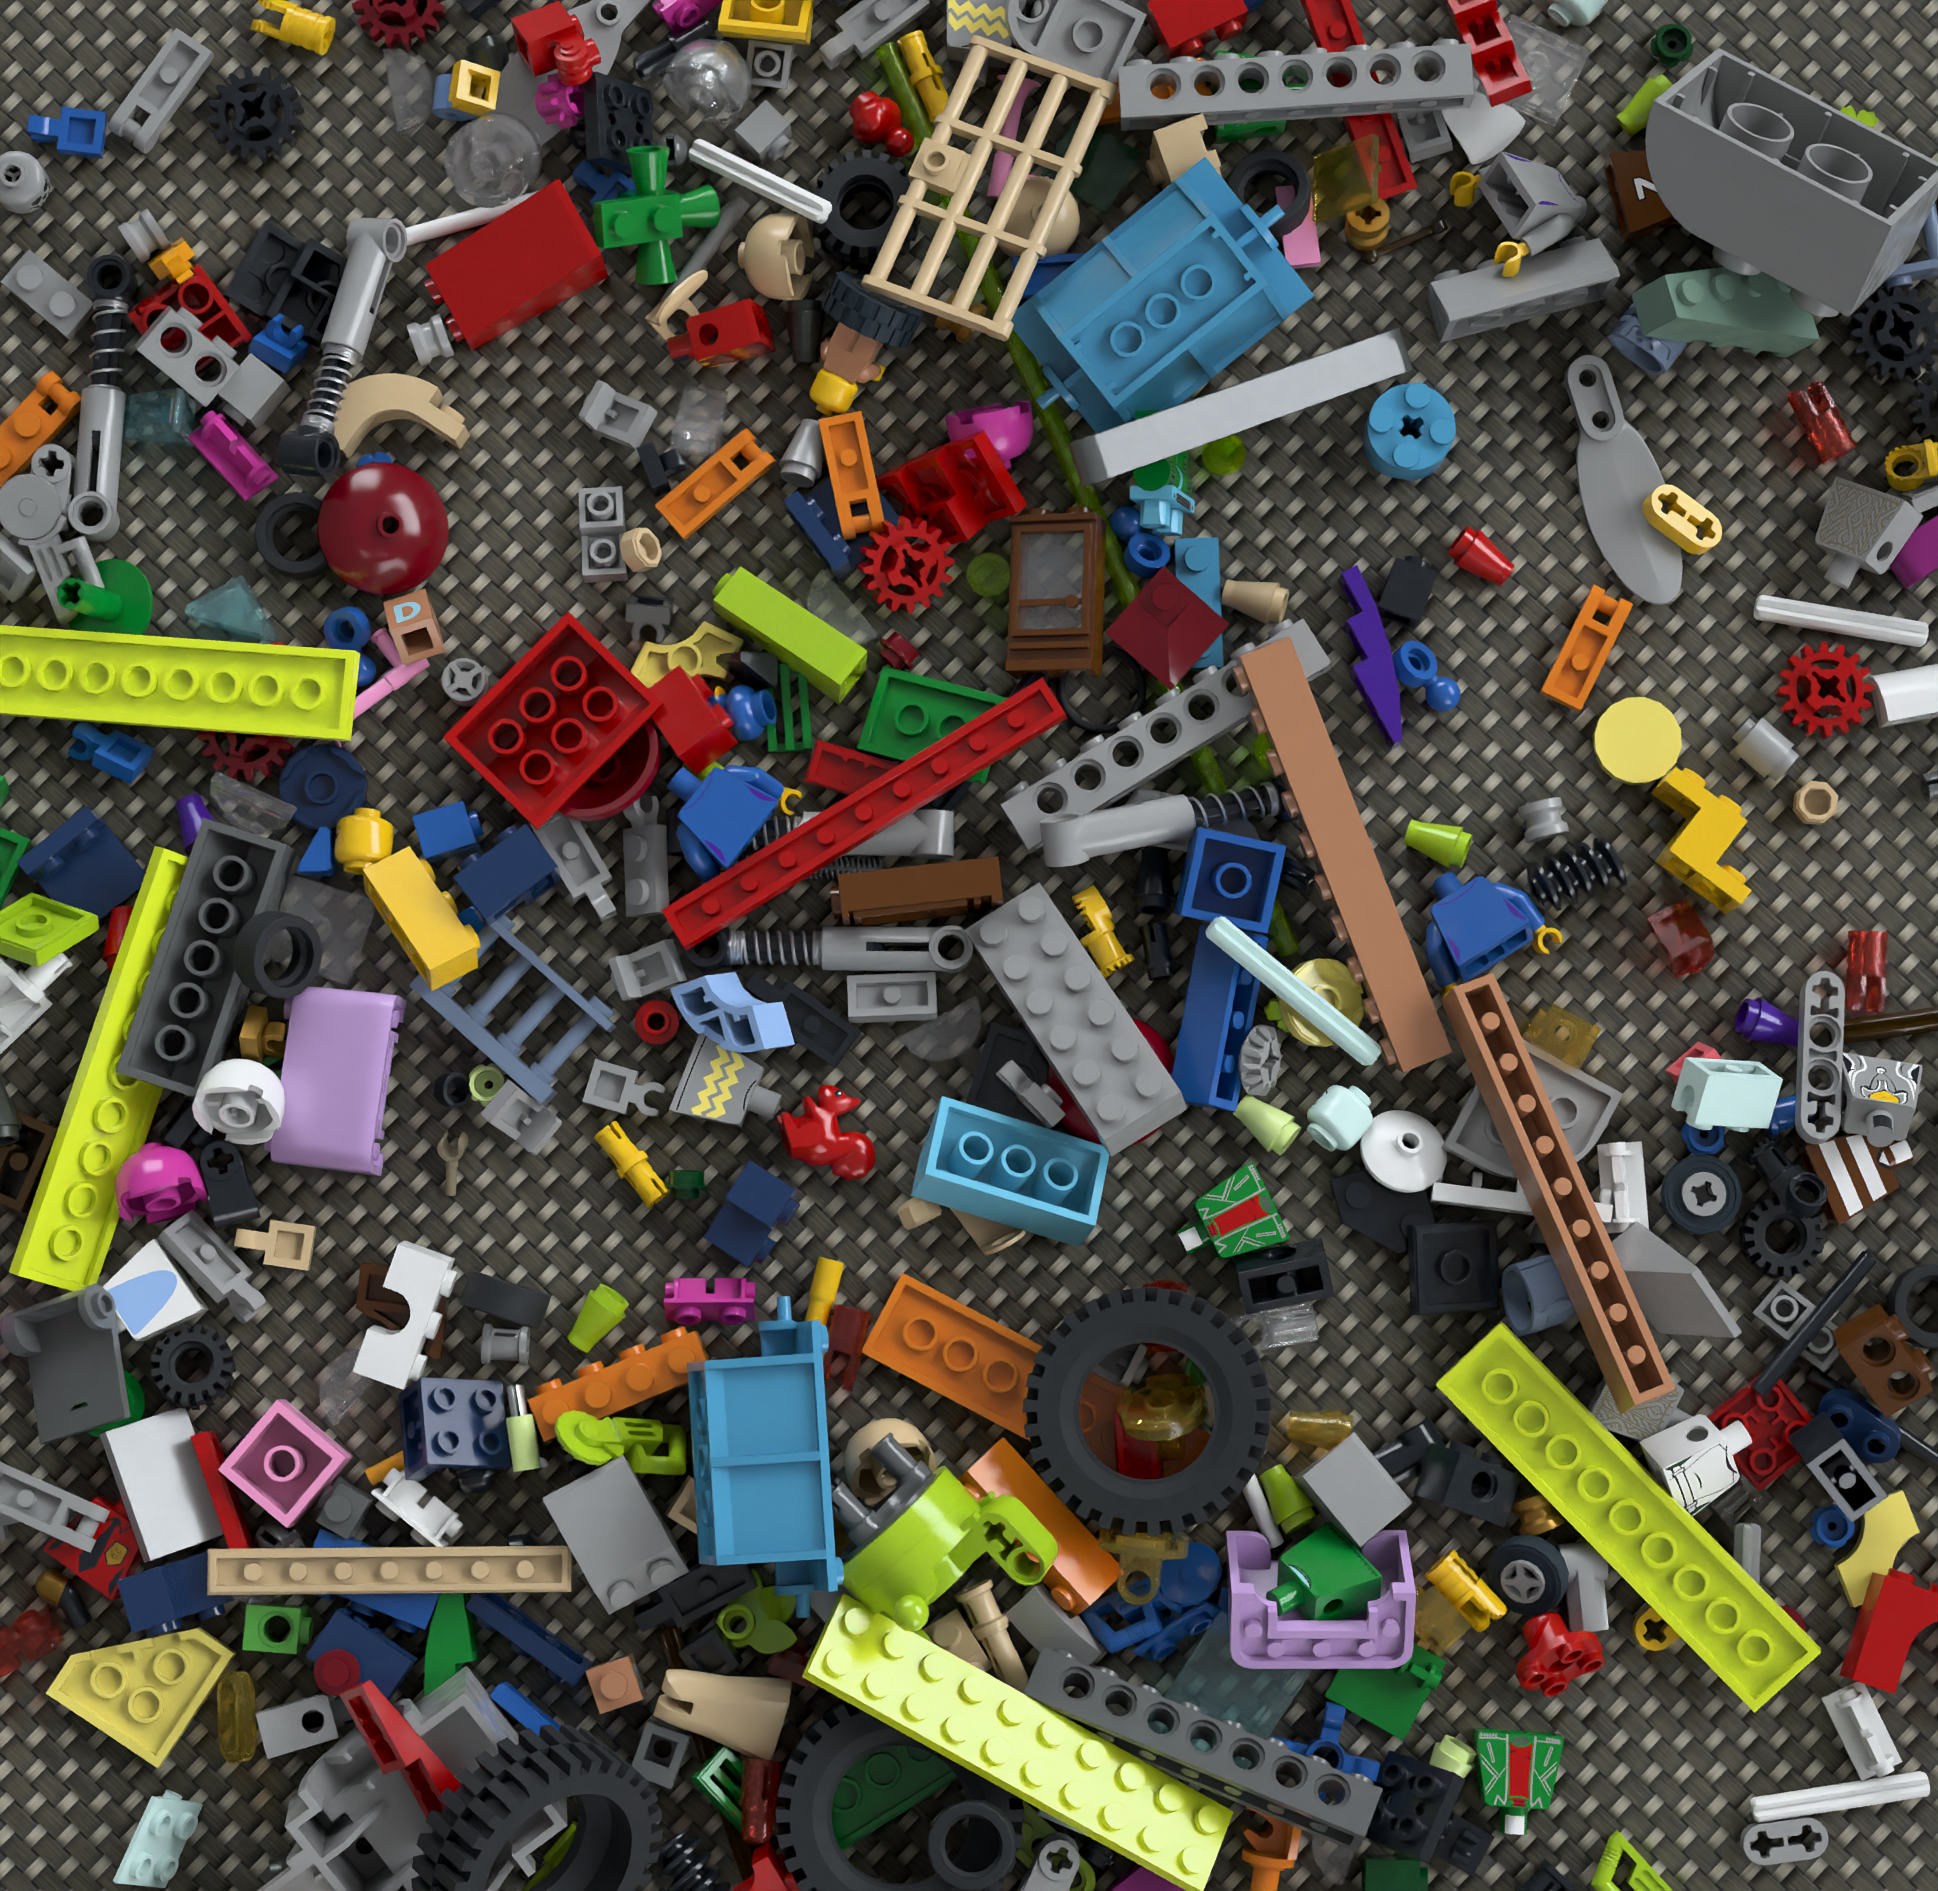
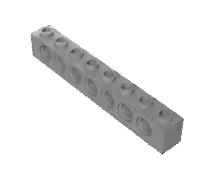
(1317, 99)
(1154, 757)

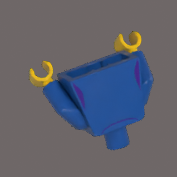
(724, 814)
(1479, 927)

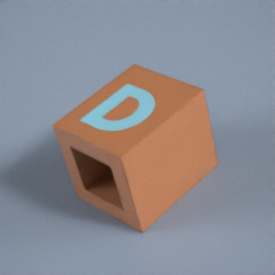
(414, 627)
(616, 1683)

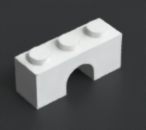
(396, 1354)

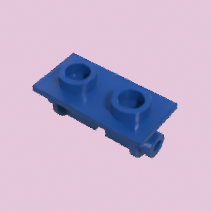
(1176, 1627)

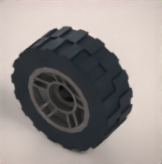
(870, 312)

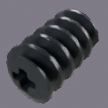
(1574, 874)
(688, 1867)

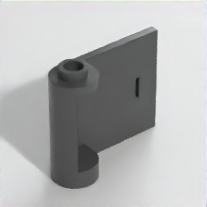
(71, 1361)

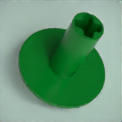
(118, 608)

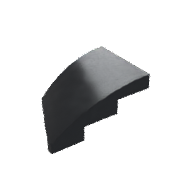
(287, 279)

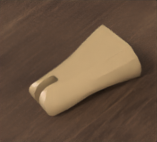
(727, 1709)

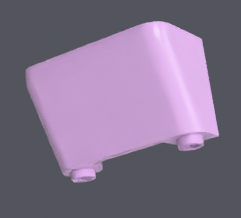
(336, 1079)
(1364, 1641)

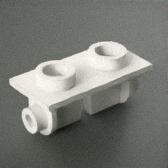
(1623, 1172)
(402, 1501)
(1862, 1731)

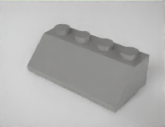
(1544, 285)

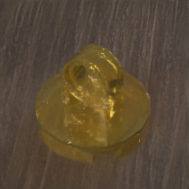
(1164, 1413)
(1142, 1554)

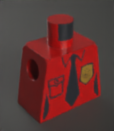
(113, 1555)

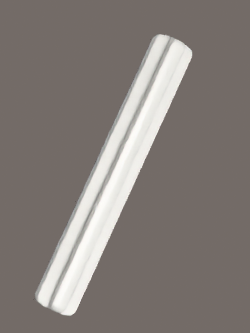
(760, 181)
(1841, 620)
(1840, 1796)

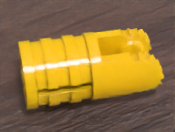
(298, 26)
(1466, 1591)

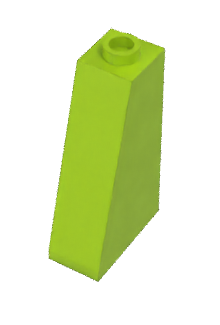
(791, 633)

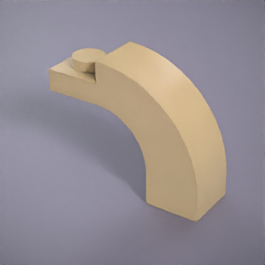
(393, 397)

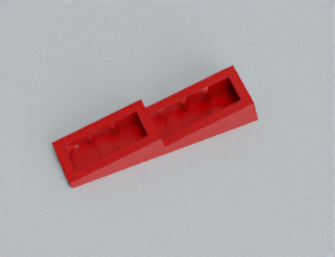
(398, 1745)

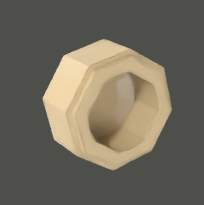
(640, 549)
(1815, 803)
(917, 1212)

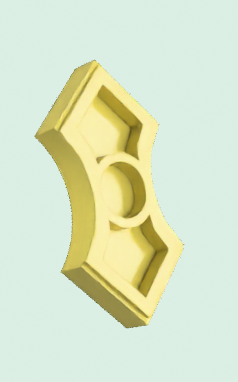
(694, 655)
(1880, 1538)

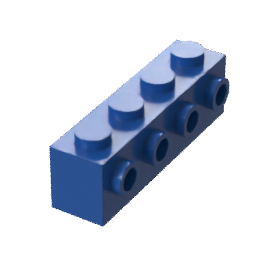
(1215, 1025)

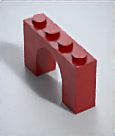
(1886, 1627)

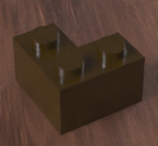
(24, 1162)

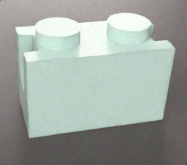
(1726, 1093)

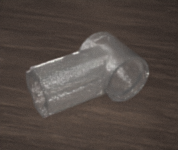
(1282, 1326)

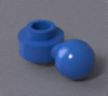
(1145, 551)
(340, 637)
(1417, 667)

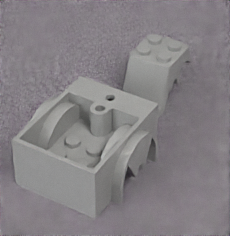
(352, 1799)

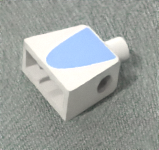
(153, 1294)

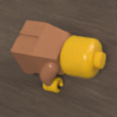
(846, 360)

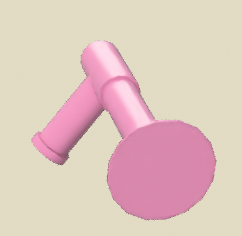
(1003, 161)
(391, 680)

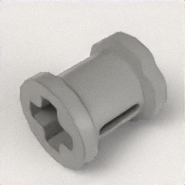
(505, 1344)

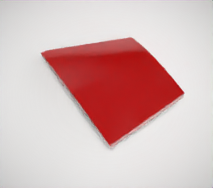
(953, 490)

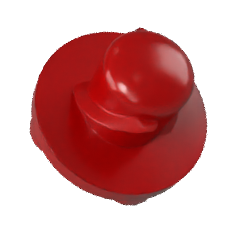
(1556, 1655)

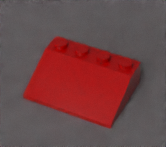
(552, 720)

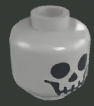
(22, 182)

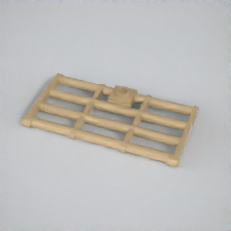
(957, 174)

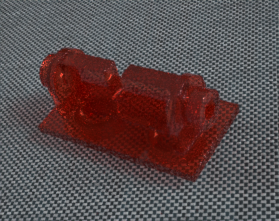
(32, 1635)

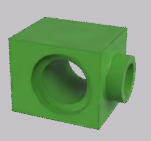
(257, 1633)

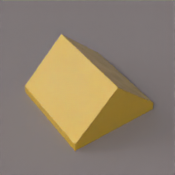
(767, 20)

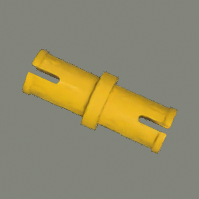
(924, 73)
(631, 1164)

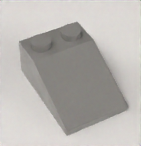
(1670, 1287)
(616, 1534)

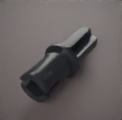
(657, 58)

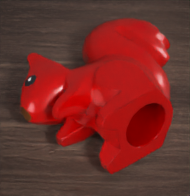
(818, 1139)

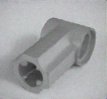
(1586, 1587)

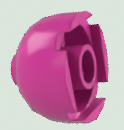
(1006, 428)
(158, 1184)

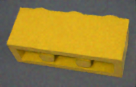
(422, 917)

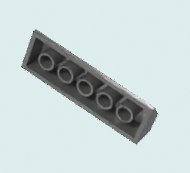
(193, 984)

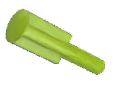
(554, 1856)

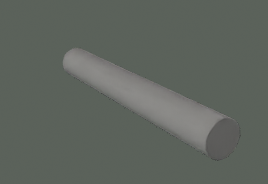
(712, 241)

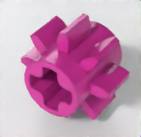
(559, 102)

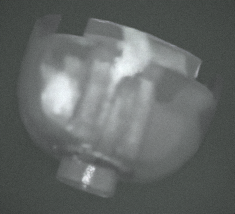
(710, 78)

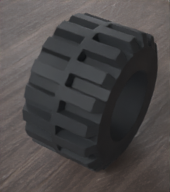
(847, 179)

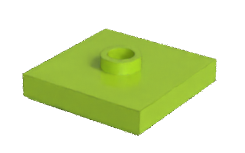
(42, 928)

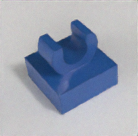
(279, 346)

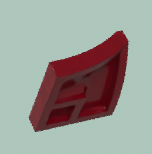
(1167, 628)

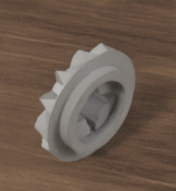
(1260, 1060)

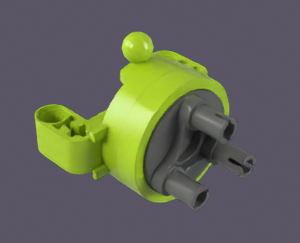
(928, 1536)

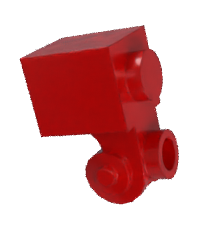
(554, 40)

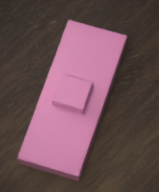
(1300, 245)

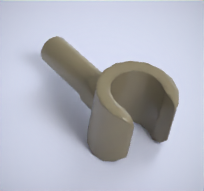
(451, 1156)

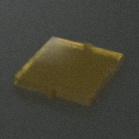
(1345, 178)

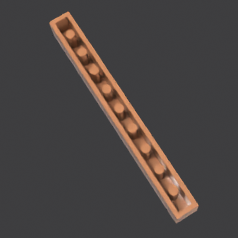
(1342, 854)
(1557, 1194)

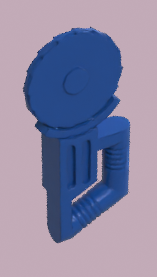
(1182, 1584)

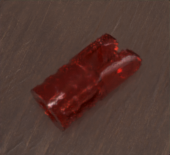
(1822, 422)
(1866, 970)
(847, 1336)
(759, 1798)

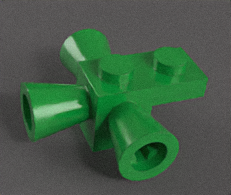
(653, 215)

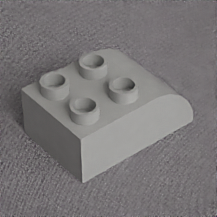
(1786, 183)

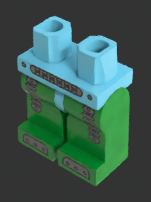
(1163, 492)

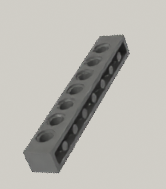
(1212, 1770)

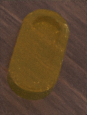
(236, 1716)

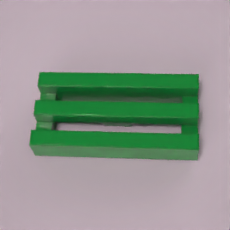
(789, 745)
(713, 1792)

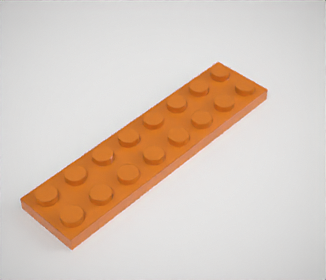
(987, 1366)

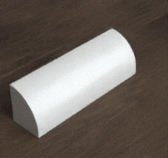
(1906, 695)

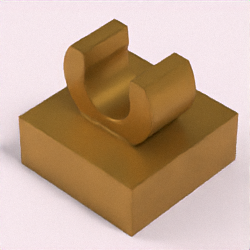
(260, 1036)

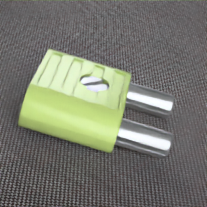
(522, 1433)

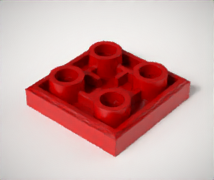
(1768, 1424)

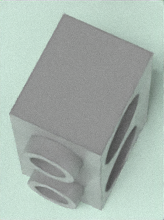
(181, 362)

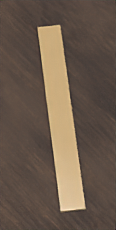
(389, 1570)

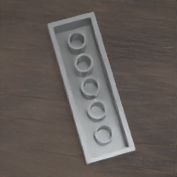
(1076, 1019)

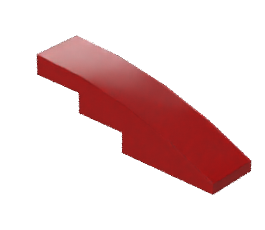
(1491, 49)

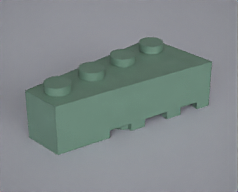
(1725, 311)

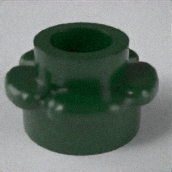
(1676, 34)
(686, 1183)

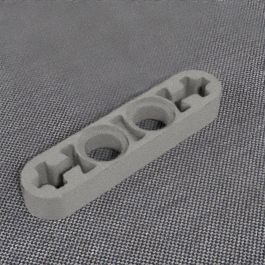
(1814, 1056)

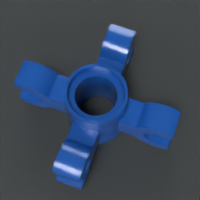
(1328, 1736)

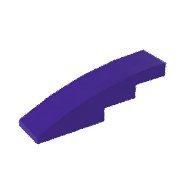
(1376, 673)

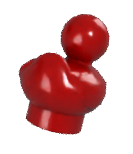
(880, 121)

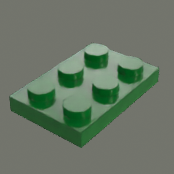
(916, 712)

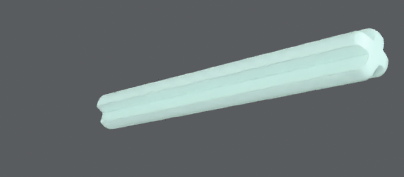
(1293, 991)

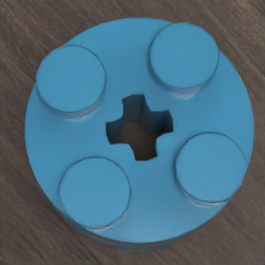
(1416, 408)

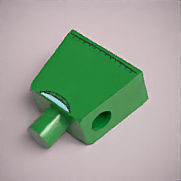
(1325, 1578)

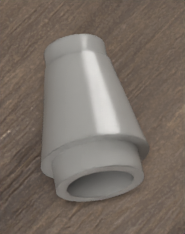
(804, 455)

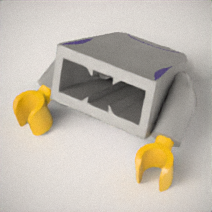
(1528, 200)

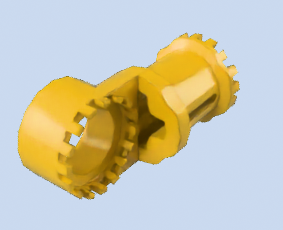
(1923, 455)
(1102, 940)

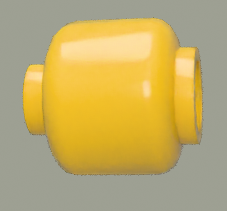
(362, 840)

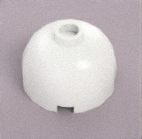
(240, 1101)

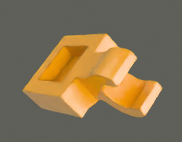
(173, 262)

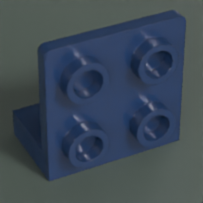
(820, 525)
(84, 865)
(452, 1426)

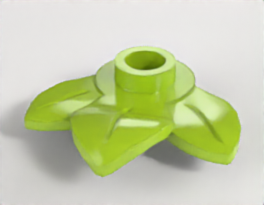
(764, 1618)

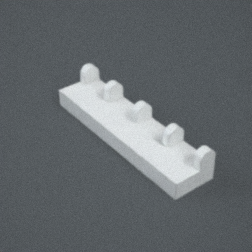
(1499, 1200)

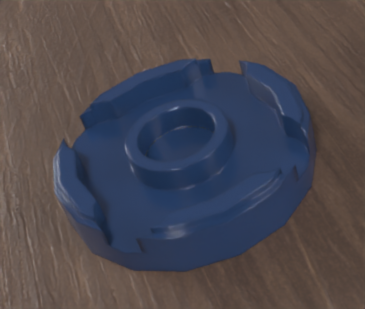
(323, 785)

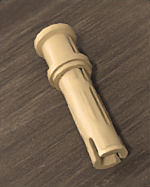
(991, 1629)

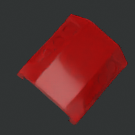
(204, 302)

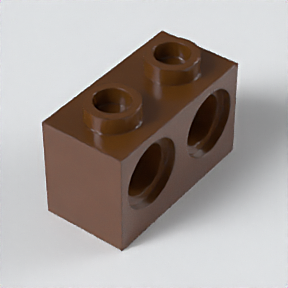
(1877, 1363)

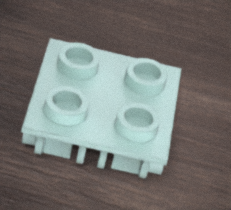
(158, 1841)

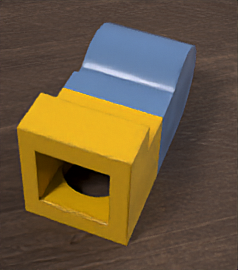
(460, 93)

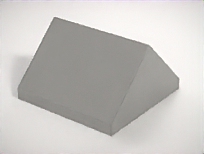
(1353, 1490)

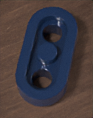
(1862, 1425)

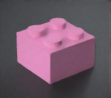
(285, 1463)

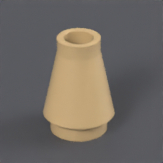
(1256, 599)

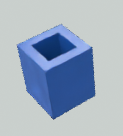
(448, 831)

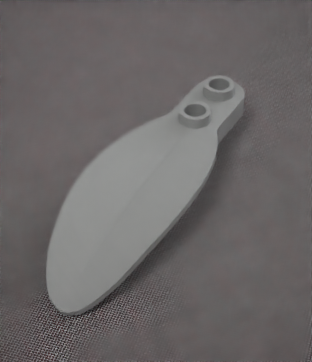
(519, 86)
(1613, 481)

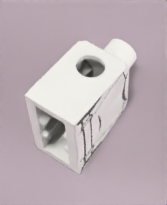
(1695, 1460)

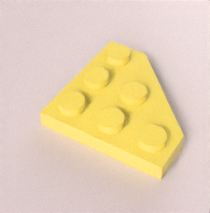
(144, 1688)

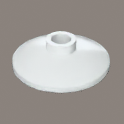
(1396, 1164)

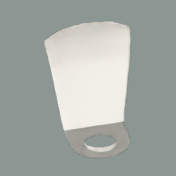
(1483, 128)

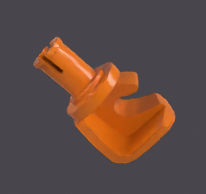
(1271, 1852)

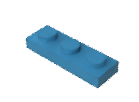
(1199, 570)

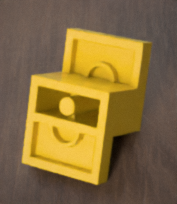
(1702, 839)

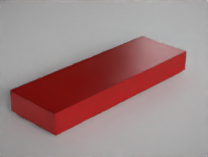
(222, 1491)

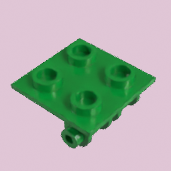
(1391, 1695)

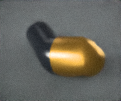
(63, 1594)

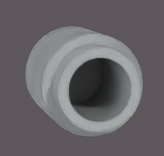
(1764, 748)

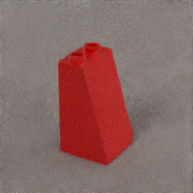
(516, 267)

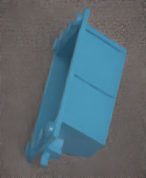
(1160, 302)
(766, 1459)

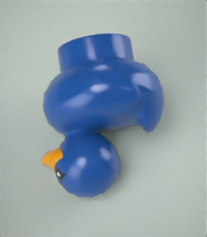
(748, 709)

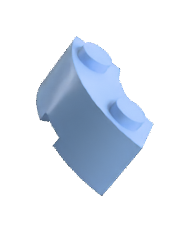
(731, 1015)

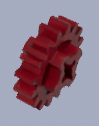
(386, 12)
(242, 752)

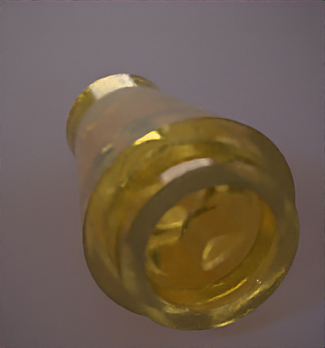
(1320, 1428)

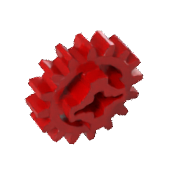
(922, 558)
(1836, 702)

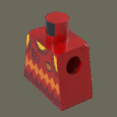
(741, 332)

